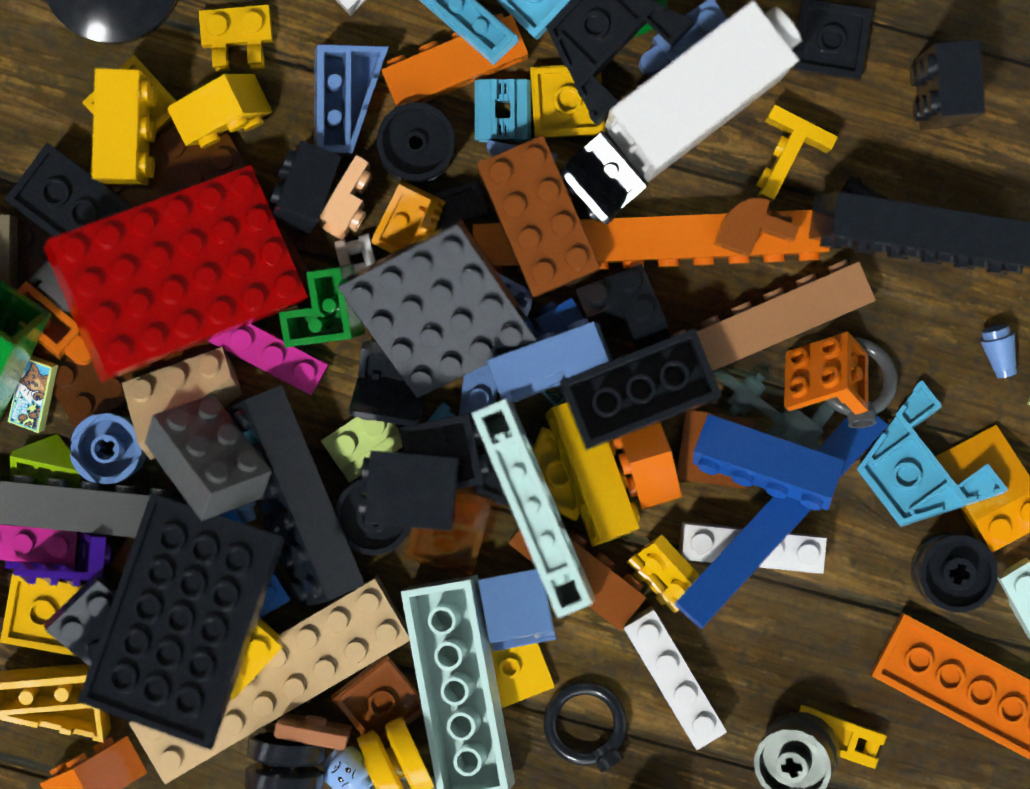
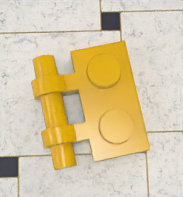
(663, 571)

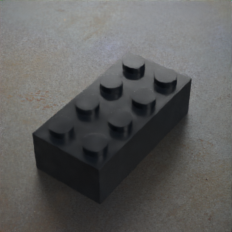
(640, 390)

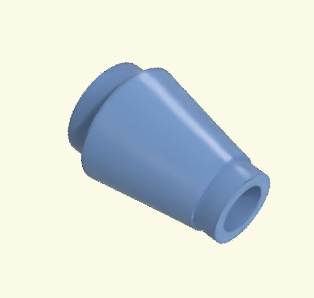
(1000, 349)

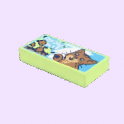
(33, 395)

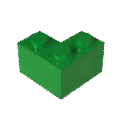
(329, 315)

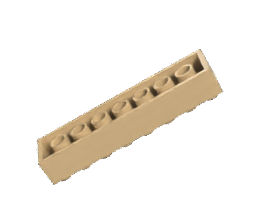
(313, 658)

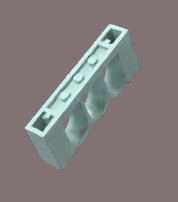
(534, 508)

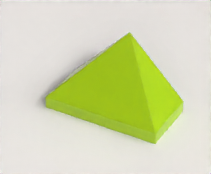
(45, 460)

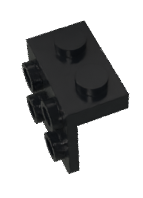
(602, 178)
(382, 392)

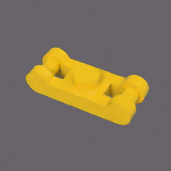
(848, 736)

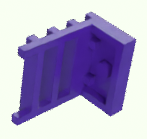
(91, 557)

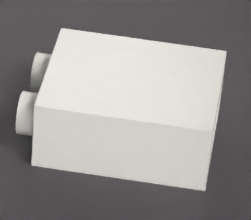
(703, 89)

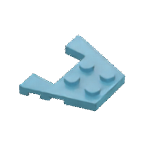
(909, 475)

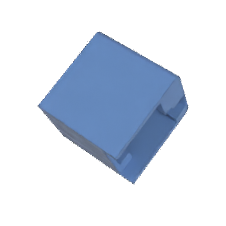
(516, 610)

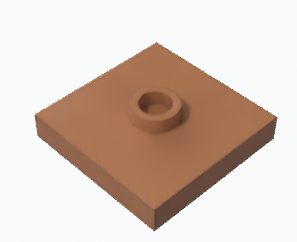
(313, 731)

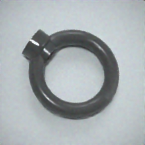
(886, 395)

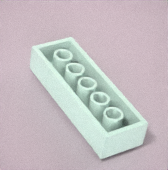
(458, 685)

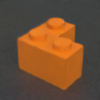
(650, 466)
(110, 767)

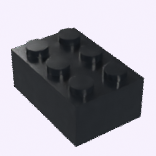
(948, 85)

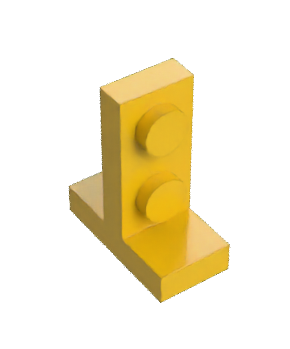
(788, 148)

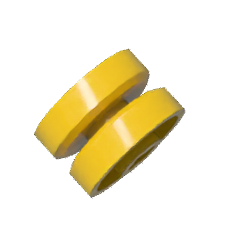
(395, 762)

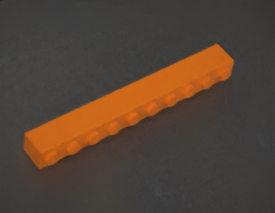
(662, 240)

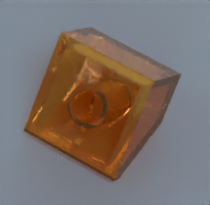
(455, 548)

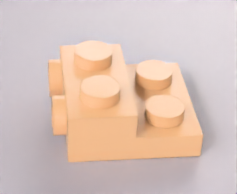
(343, 209)

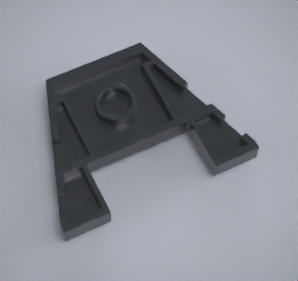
(596, 30)

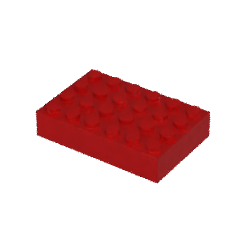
(175, 272)

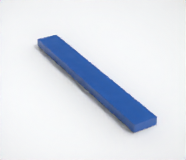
(765, 533)

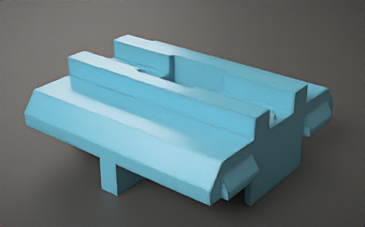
(518, 95)

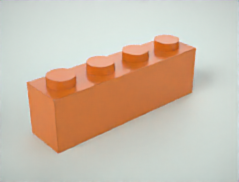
(445, 67)

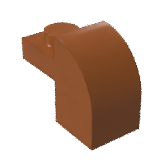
(745, 220)

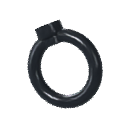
(607, 753)

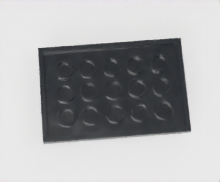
(181, 621)

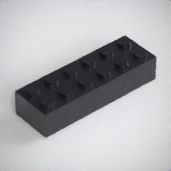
(921, 233)
(297, 502)

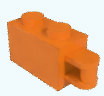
(61, 332)

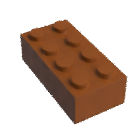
(537, 216)

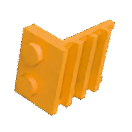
(407, 218)

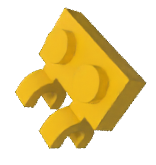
(233, 28)

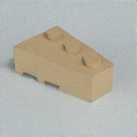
(179, 385)

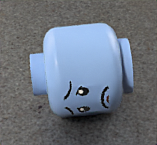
(346, 770)

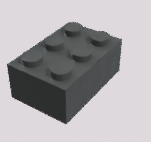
(207, 457)

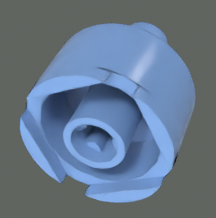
(89, 447)

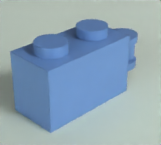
(706, 18)

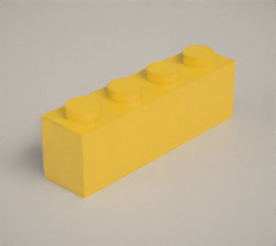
(594, 481)

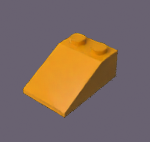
(1003, 517)

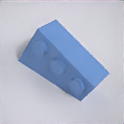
(342, 93)
(549, 361)

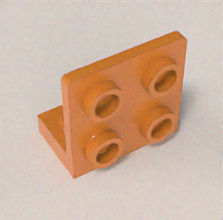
(827, 371)

